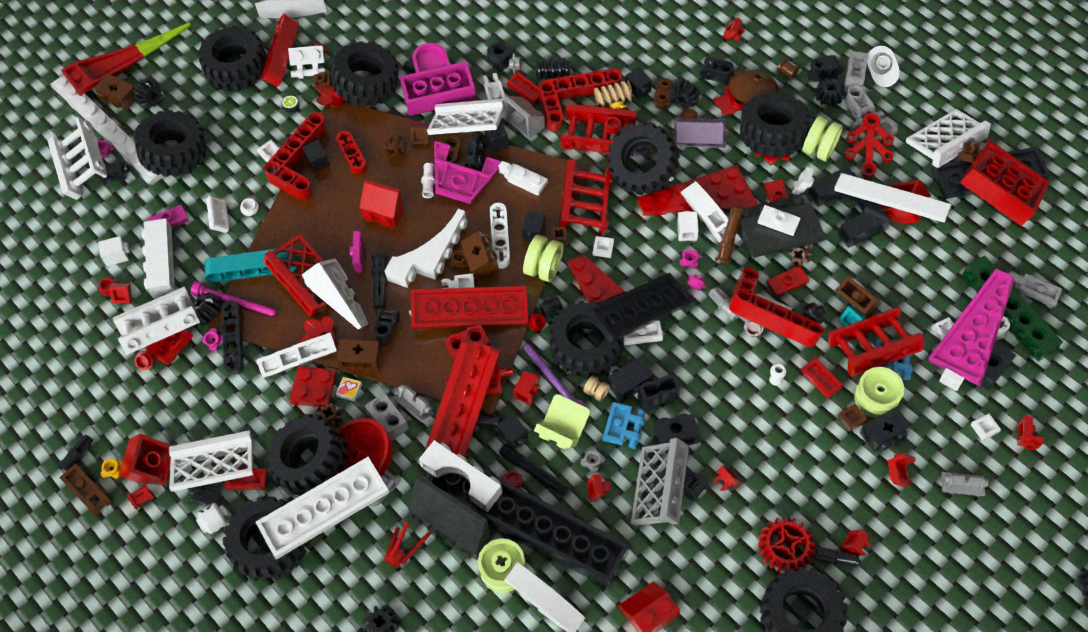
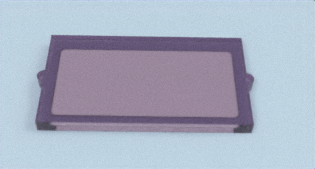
(700, 132)

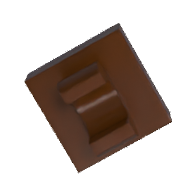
(419, 134)
(969, 153)
(852, 417)

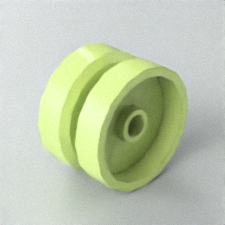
(822, 139)
(543, 258)
(878, 391)
(490, 559)

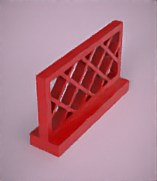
(290, 280)

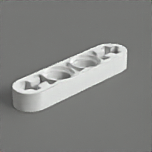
(500, 235)

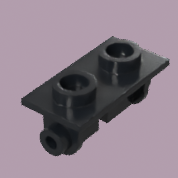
(476, 147)

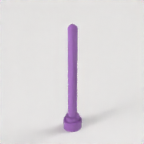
(549, 374)

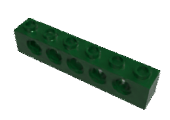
(1021, 311)

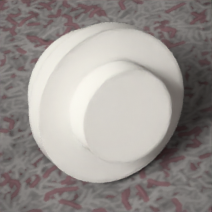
(249, 207)

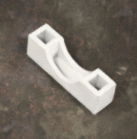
(440, 461)

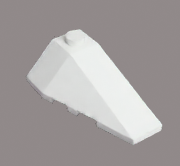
(329, 283)

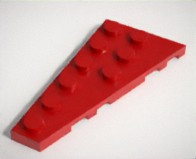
(724, 187)

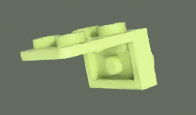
(563, 422)

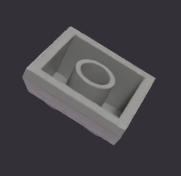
(523, 116)

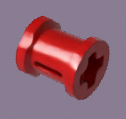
(140, 496)

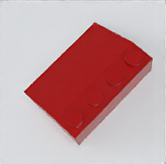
(1005, 183)

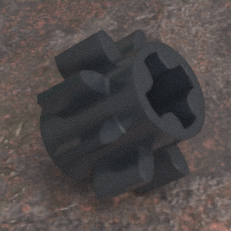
(550, 306)
(814, 312)

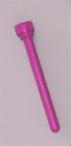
(199, 288)

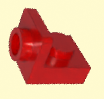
(1026, 434)

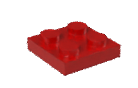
(313, 386)

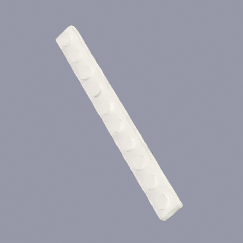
(103, 125)

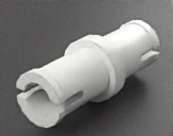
(428, 180)

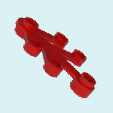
(870, 143)

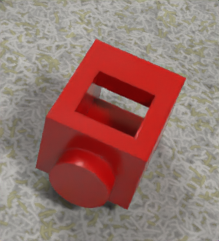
(527, 387)

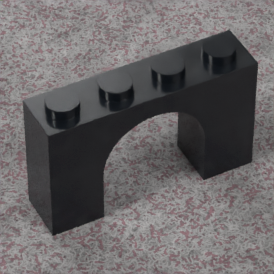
(856, 230)

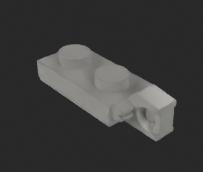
(1037, 289)

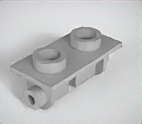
(416, 406)
(964, 484)

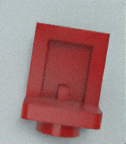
(898, 470)

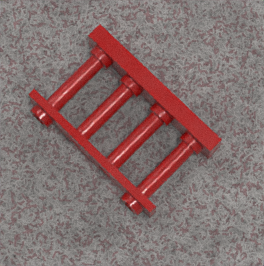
(592, 115)
(568, 202)
(876, 356)

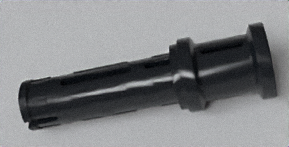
(378, 273)

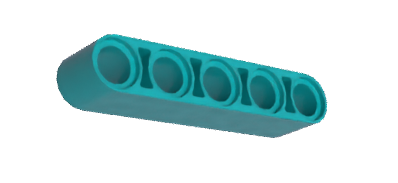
(241, 266)

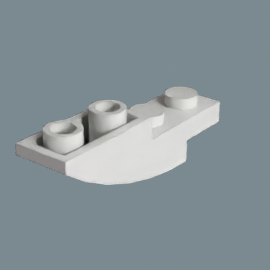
(707, 210)

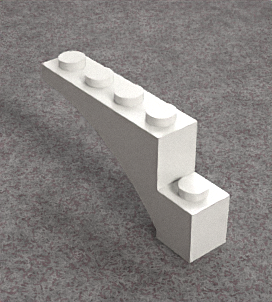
(428, 258)

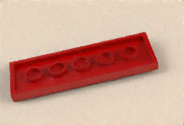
(469, 307)

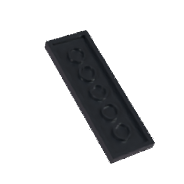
(950, 174)
(639, 307)

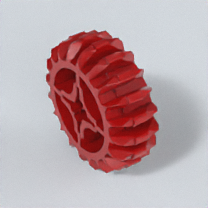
(801, 538)

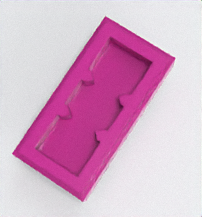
(175, 216)
(356, 252)

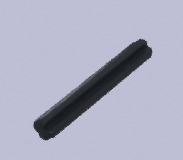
(534, 470)

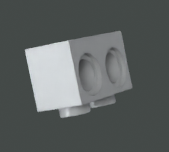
(855, 69)
(388, 416)

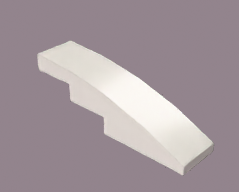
(292, 8)
(296, 355)
(544, 598)

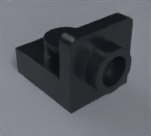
(117, 171)
(204, 494)

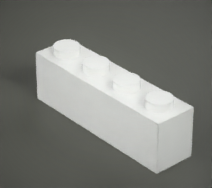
(159, 257)

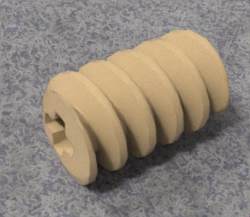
(615, 93)

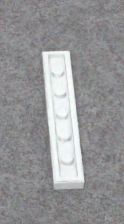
(893, 197)

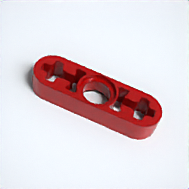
(351, 158)

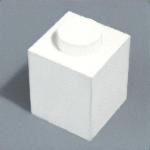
(687, 226)
(113, 251)

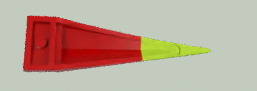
(87, 73)

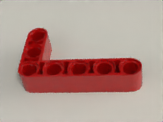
(572, 90)
(280, 166)
(770, 314)

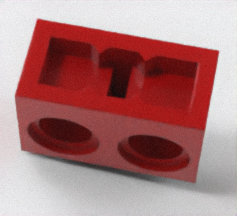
(470, 333)

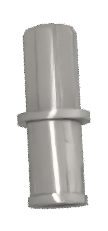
(723, 303)

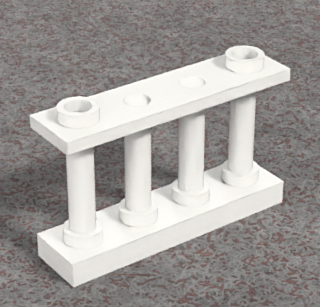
(63, 159)
(147, 316)

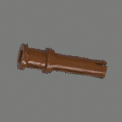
(727, 245)

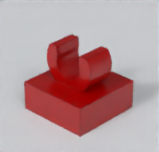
(734, 29)
(120, 293)
(728, 477)
(597, 488)
(855, 542)

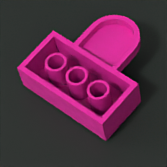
(435, 80)

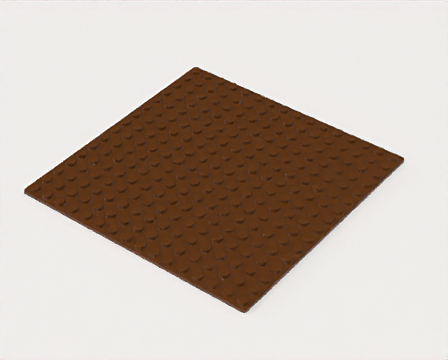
(333, 213)

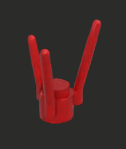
(394, 555)

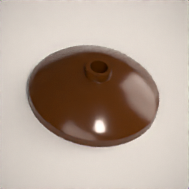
(751, 83)

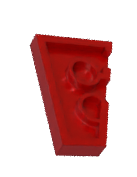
(593, 281)

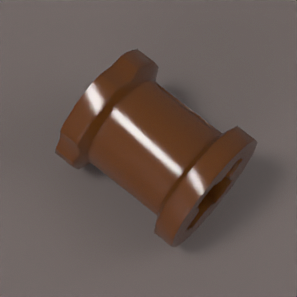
(788, 69)
(560, 234)

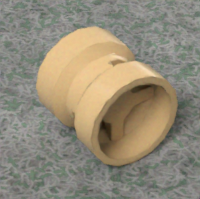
(596, 388)

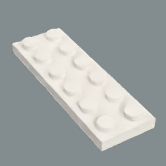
(322, 507)

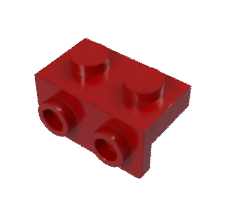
(169, 347)

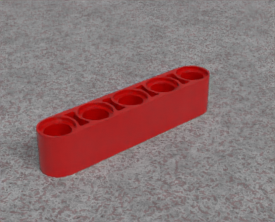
(278, 52)

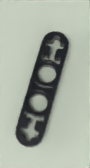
(228, 337)

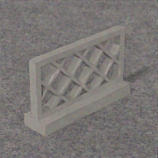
(672, 482)

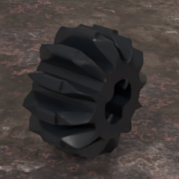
(830, 92)
(148, 93)
(685, 93)
(207, 307)
(381, 615)

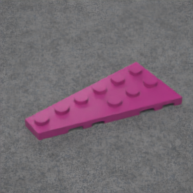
(973, 335)

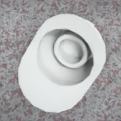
(883, 66)

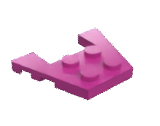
(459, 181)

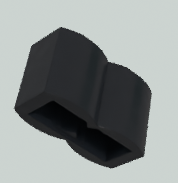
(663, 391)

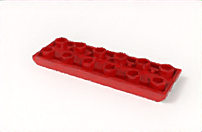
(464, 396)

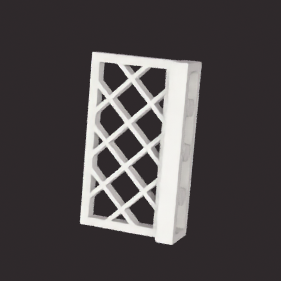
(470, 112)
(949, 150)
(210, 449)

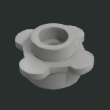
(515, 63)
(598, 459)

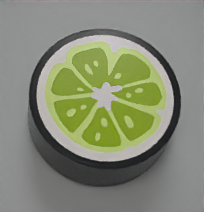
(290, 103)

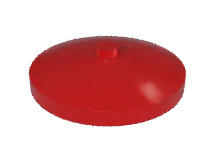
(370, 440)

